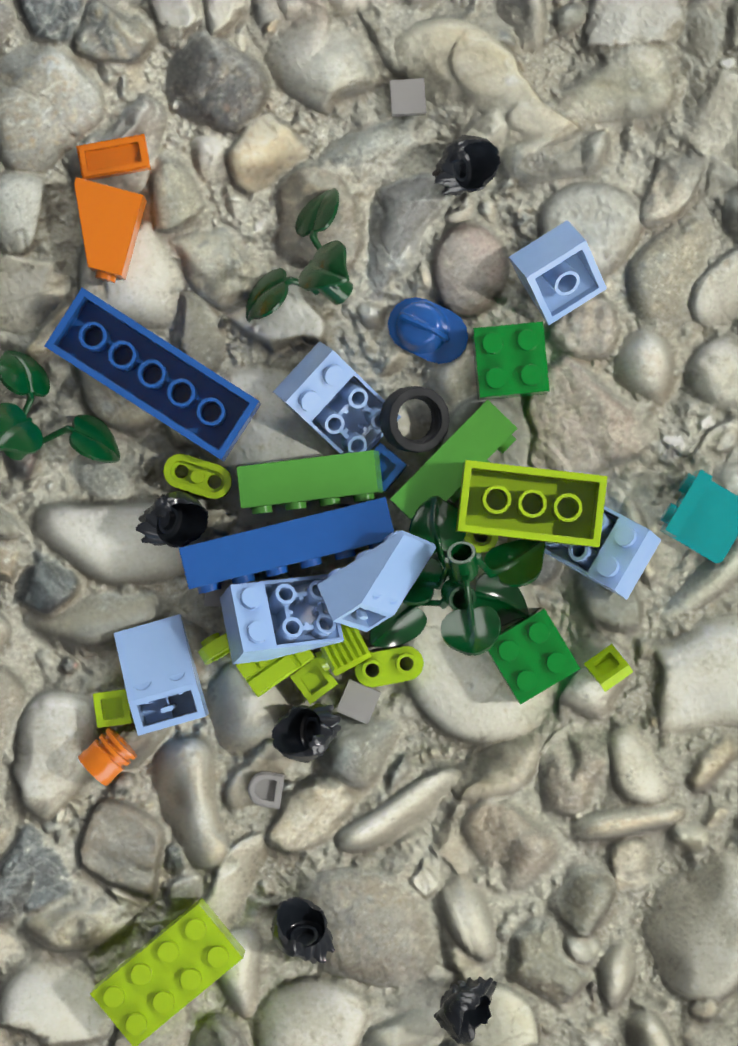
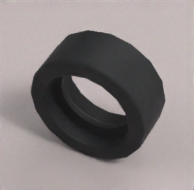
(438, 426)

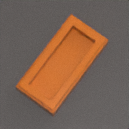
(113, 157)

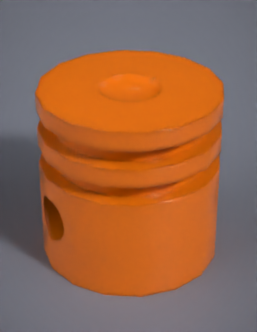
(107, 756)

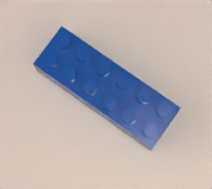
(153, 374)
(286, 544)

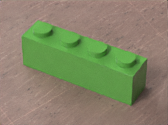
(442, 473)
(310, 480)

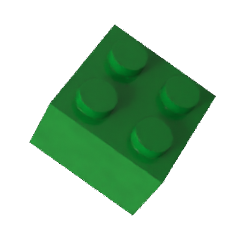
(510, 361)
(532, 656)

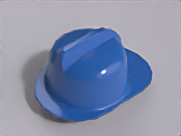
(428, 330)

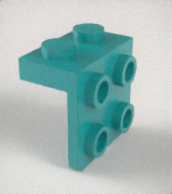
(703, 517)

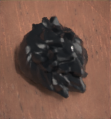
(467, 165)
(173, 520)
(305, 732)
(302, 930)
(465, 1008)

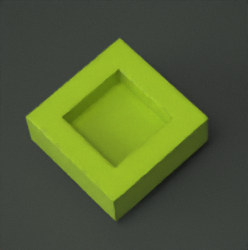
(608, 667)
(313, 680)
(112, 708)

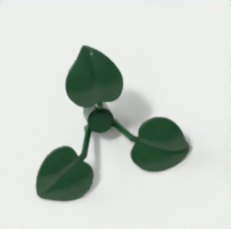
(323, 274)
(23, 437)
(436, 523)
(477, 629)

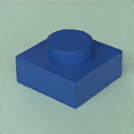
(390, 465)

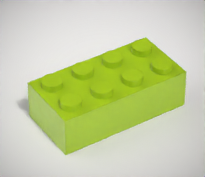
(531, 503)
(168, 972)

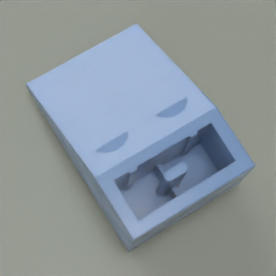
(333, 401)
(619, 559)
(376, 581)
(277, 619)
(160, 675)

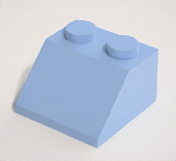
(558, 272)

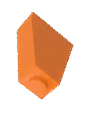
(109, 227)

